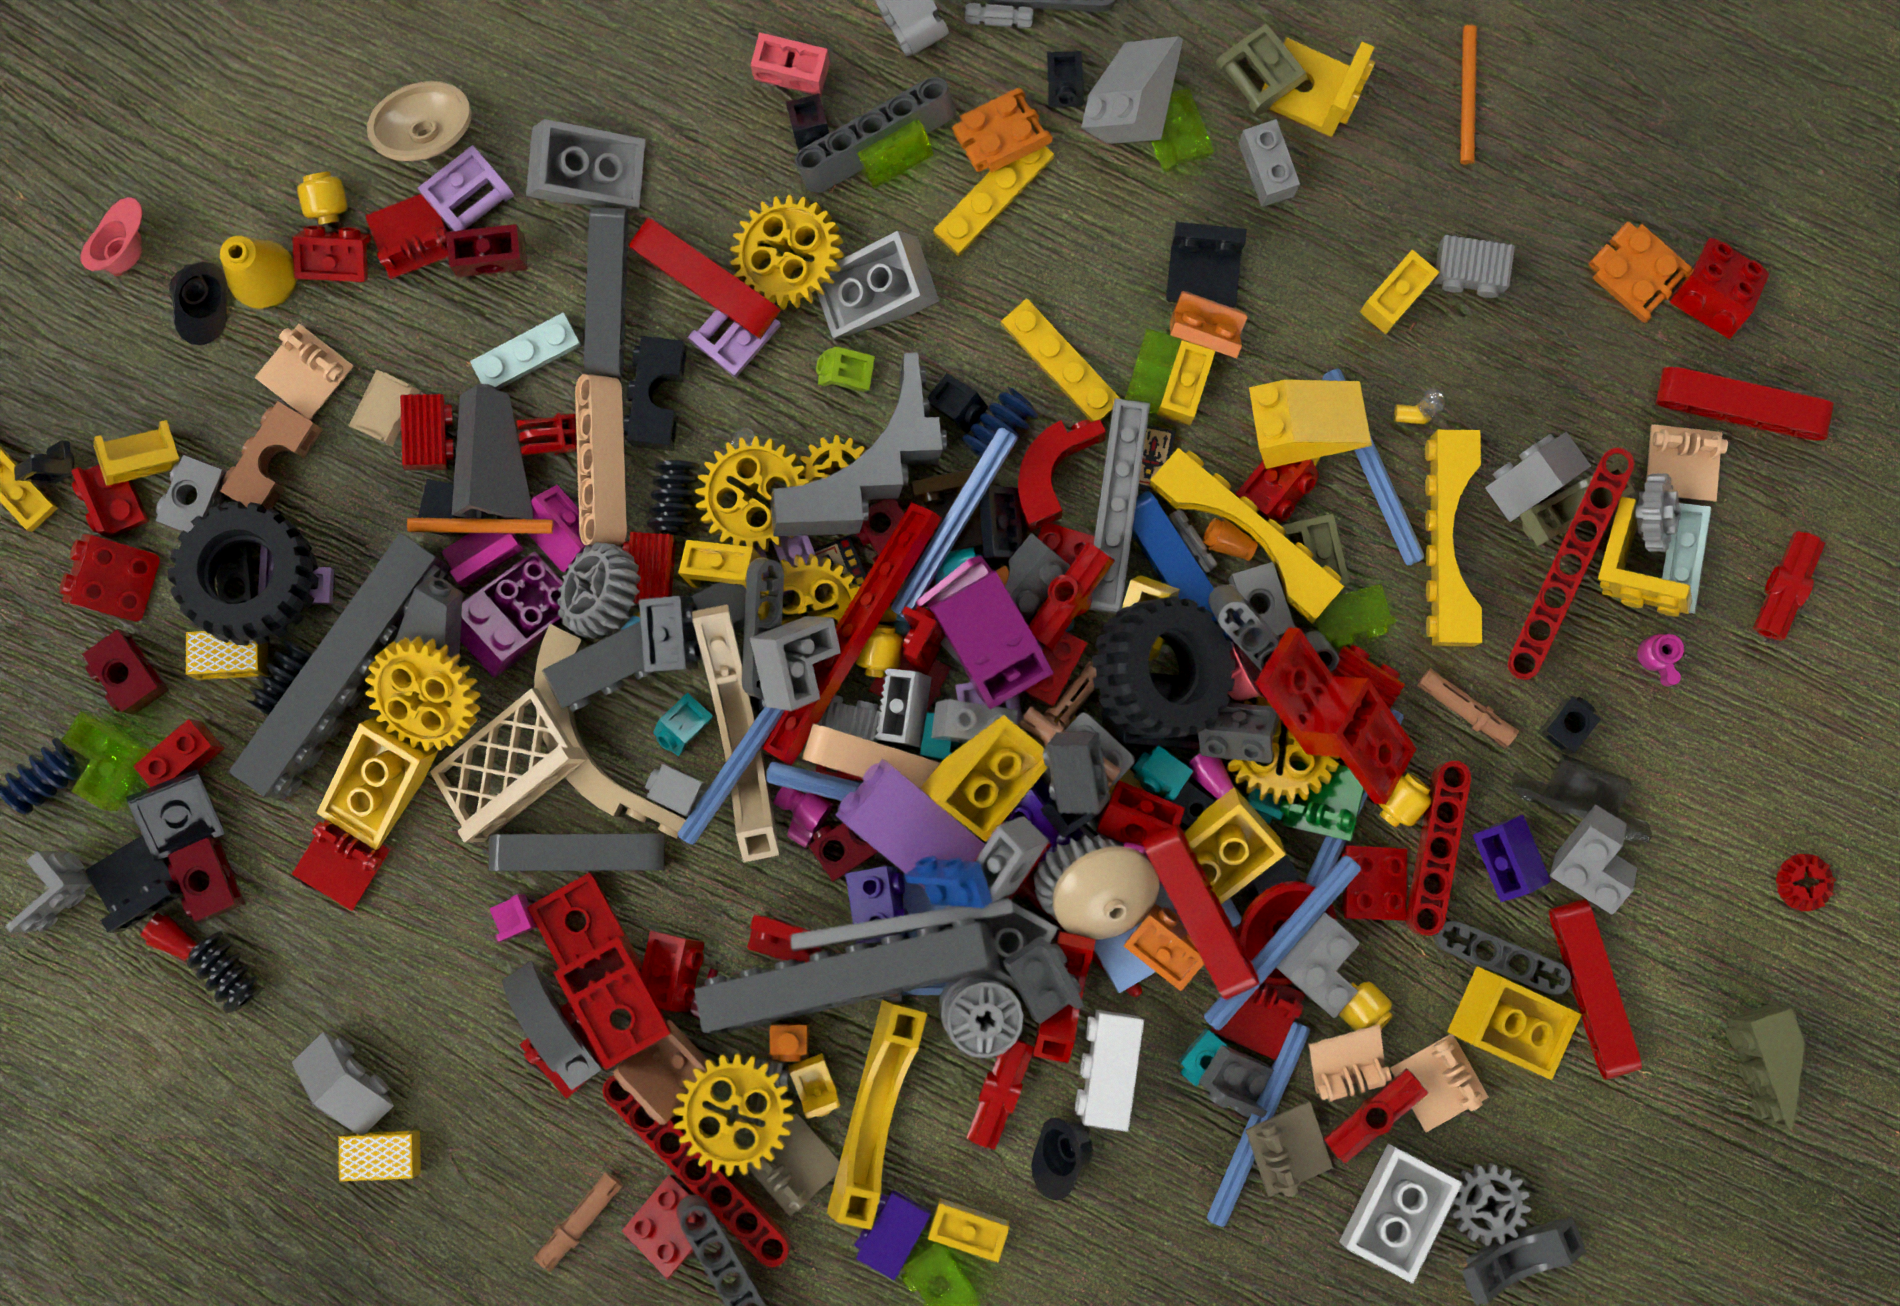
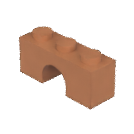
(280, 431)

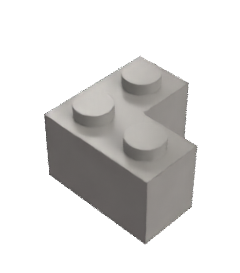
(1542, 471)
(786, 660)
(1590, 862)
(1315, 961)
(340, 1084)

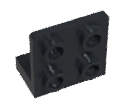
(1205, 262)
(132, 885)

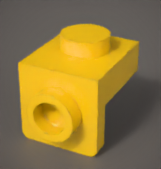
(815, 1086)

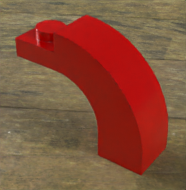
(1038, 465)
(1058, 1033)

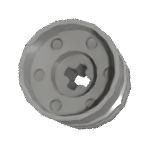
(971, 997)

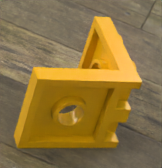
(1333, 90)
(1633, 587)

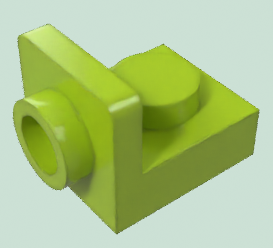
(845, 369)

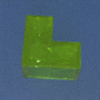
(112, 758)

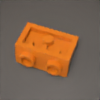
(1208, 324)
(1165, 947)

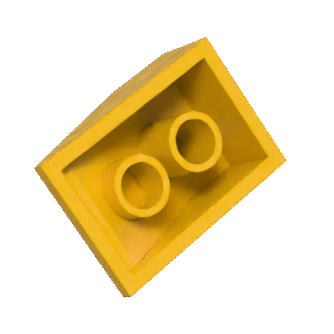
(1308, 419)
(987, 776)
(375, 782)
(1233, 844)
(1514, 1023)

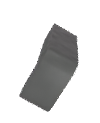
(1261, 638)

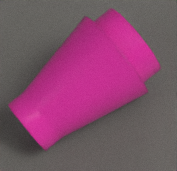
(1211, 775)

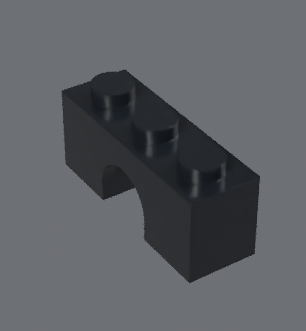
(656, 363)

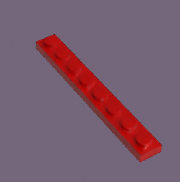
(856, 628)

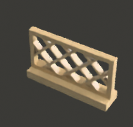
(515, 795)

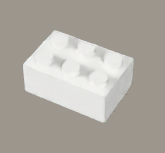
(1109, 1070)
(1400, 1213)

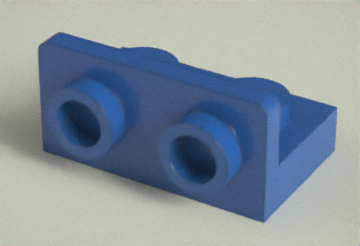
(951, 882)

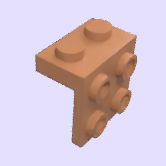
(658, 1073)

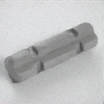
(998, 15)
(1192, 541)

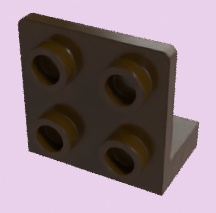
(939, 495)

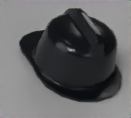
(199, 302)
(1060, 1156)

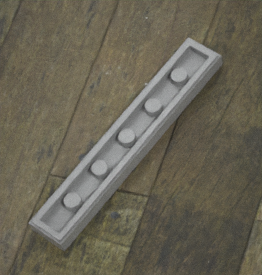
(1119, 498)
(897, 925)

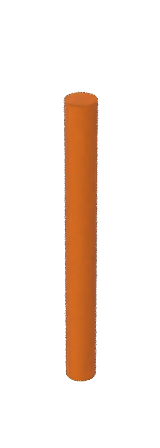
(1468, 98)
(472, 525)

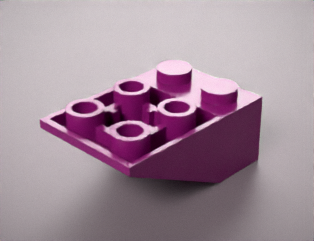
(511, 614)
(992, 640)

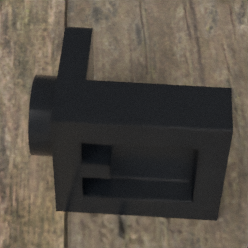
(1065, 79)
(807, 120)
(957, 402)
(47, 467)

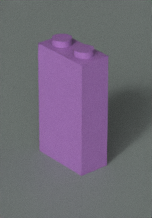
(904, 820)

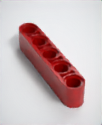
(704, 278)
(1744, 403)
(1426, 862)
(1201, 912)
(1595, 989)

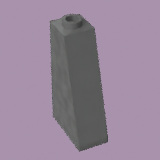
(489, 459)
(434, 614)

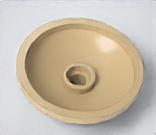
(419, 121)
(1105, 892)

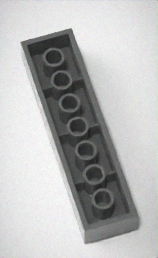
(335, 673)
(847, 978)

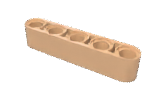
(600, 460)
(857, 755)

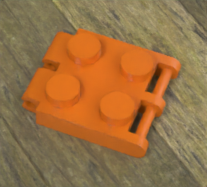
(1000, 132)
(1638, 269)

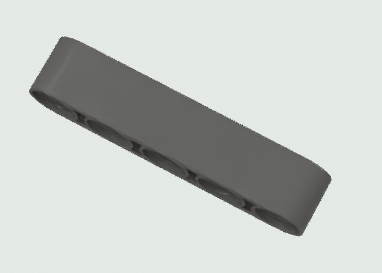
(835, 154)
(606, 292)
(576, 852)
(720, 1262)

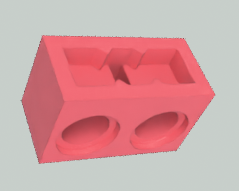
(790, 64)

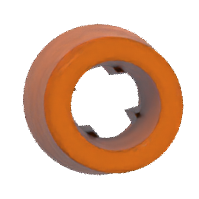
(1228, 539)

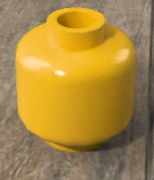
(322, 197)
(881, 651)
(1406, 802)
(1367, 1007)

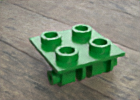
(1329, 812)

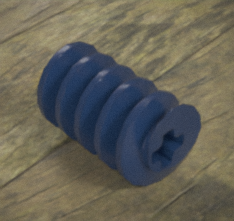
(1007, 415)
(40, 779)

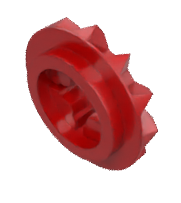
(1793, 870)

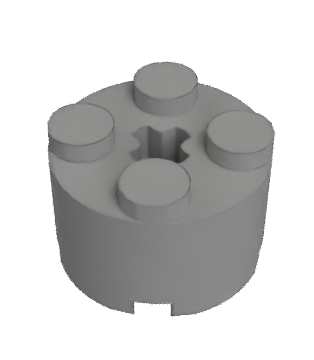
(913, 23)

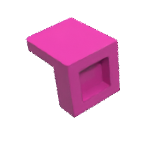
(512, 918)

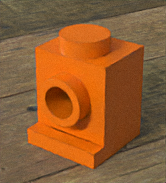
(789, 1041)

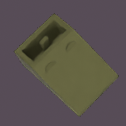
(1771, 1060)

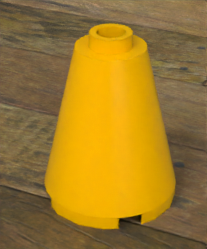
(257, 271)

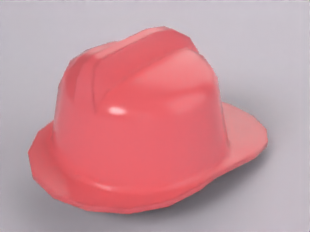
(116, 240)
(1244, 675)

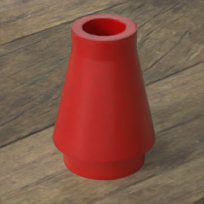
(167, 936)

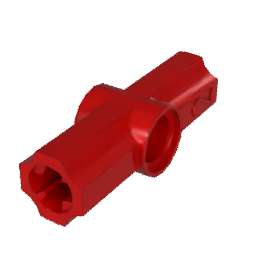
(1082, 578)
(1789, 585)
(1000, 1095)
(1394, 1099)

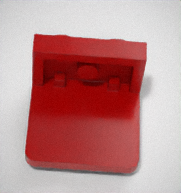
(1721, 288)
(109, 577)

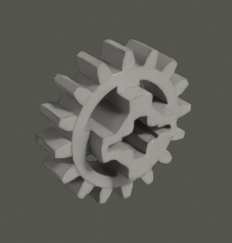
(1658, 512)
(1504, 1201)

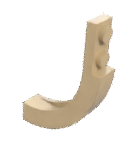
(735, 716)
(589, 777)

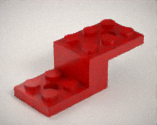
(1336, 715)
(599, 970)

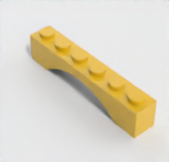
(1191, 487)
(1455, 611)
(861, 1163)

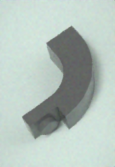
(547, 1027)
(1532, 1251)

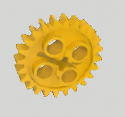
(798, 223)
(736, 521)
(804, 579)
(413, 699)
(1291, 780)
(723, 1146)

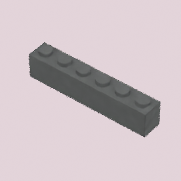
(621, 654)

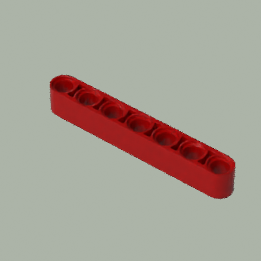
(1570, 545)
(703, 1186)

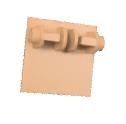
(303, 371)
(1689, 459)
(1348, 1061)
(1447, 1078)

